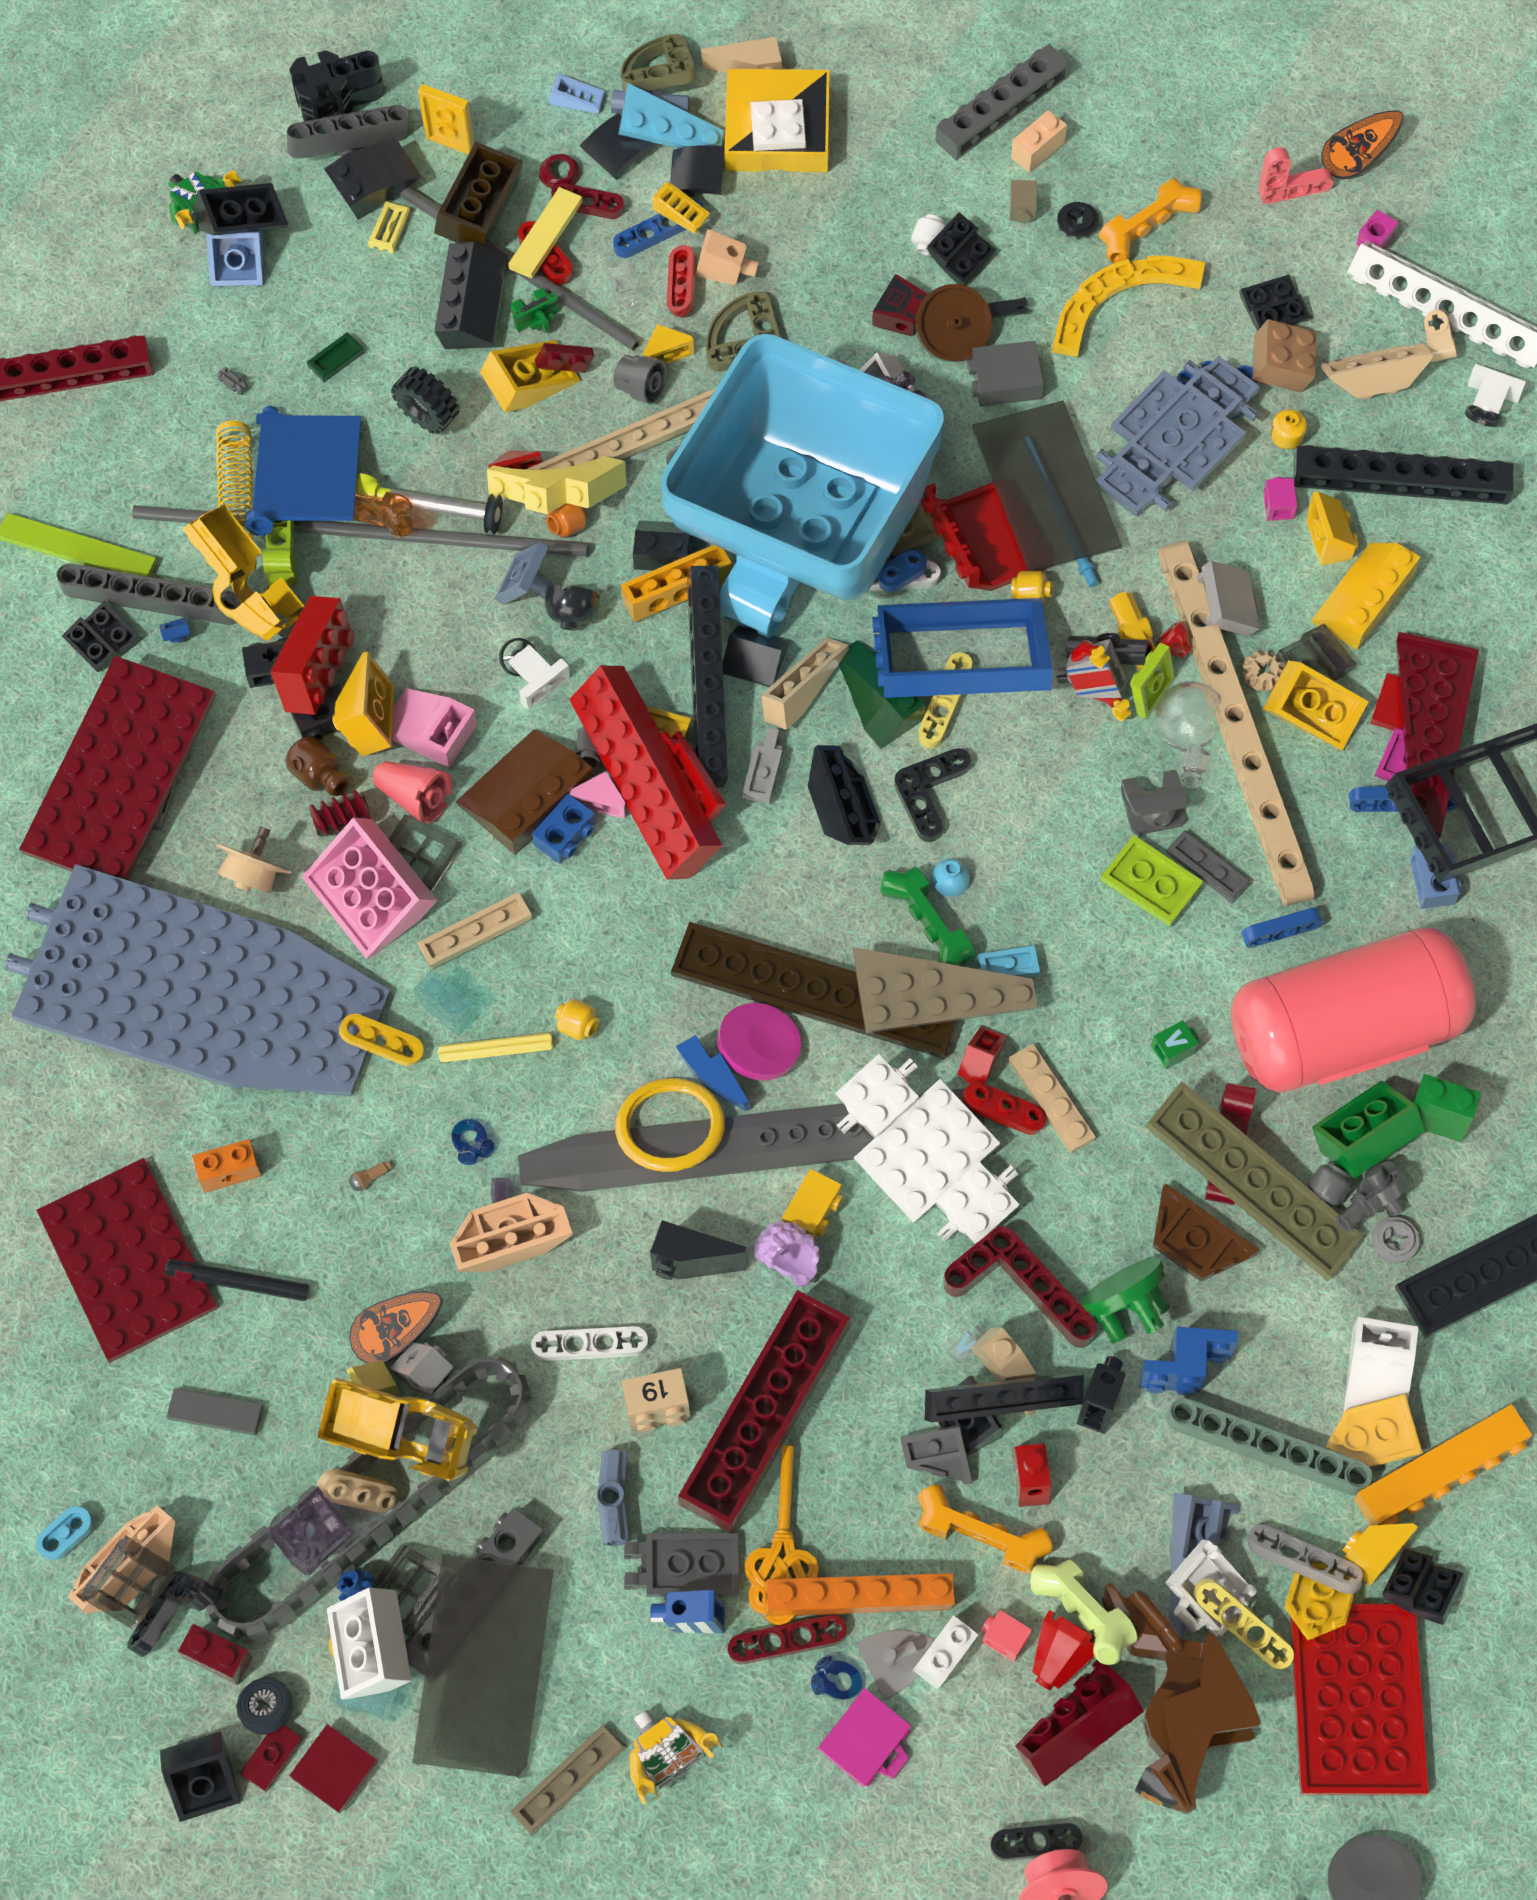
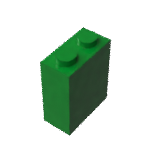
(1445, 1107)

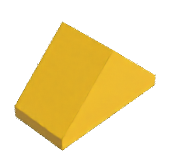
(669, 345)

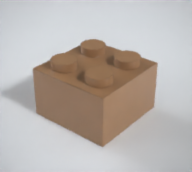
(1284, 356)

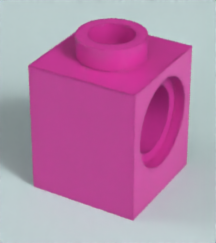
(1378, 230)
(1280, 499)

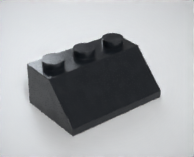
(239, 209)

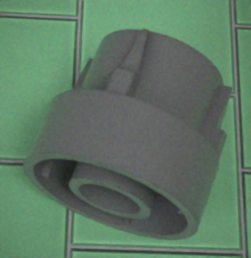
(641, 377)

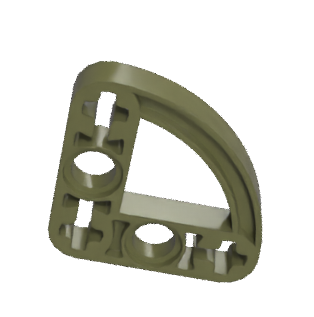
(675, 72)
(725, 315)

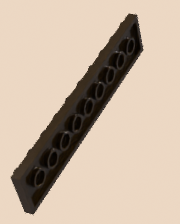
(791, 984)

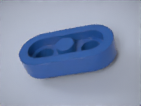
(904, 569)

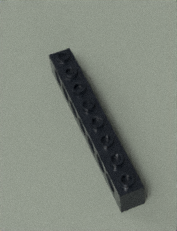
(1415, 483)
(707, 671)

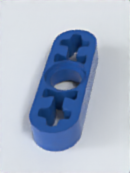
(1282, 927)

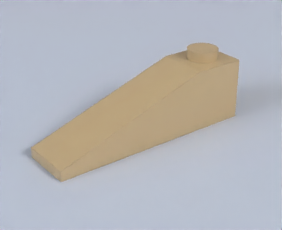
(798, 687)

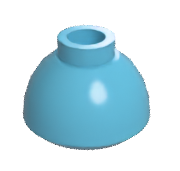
(950, 877)

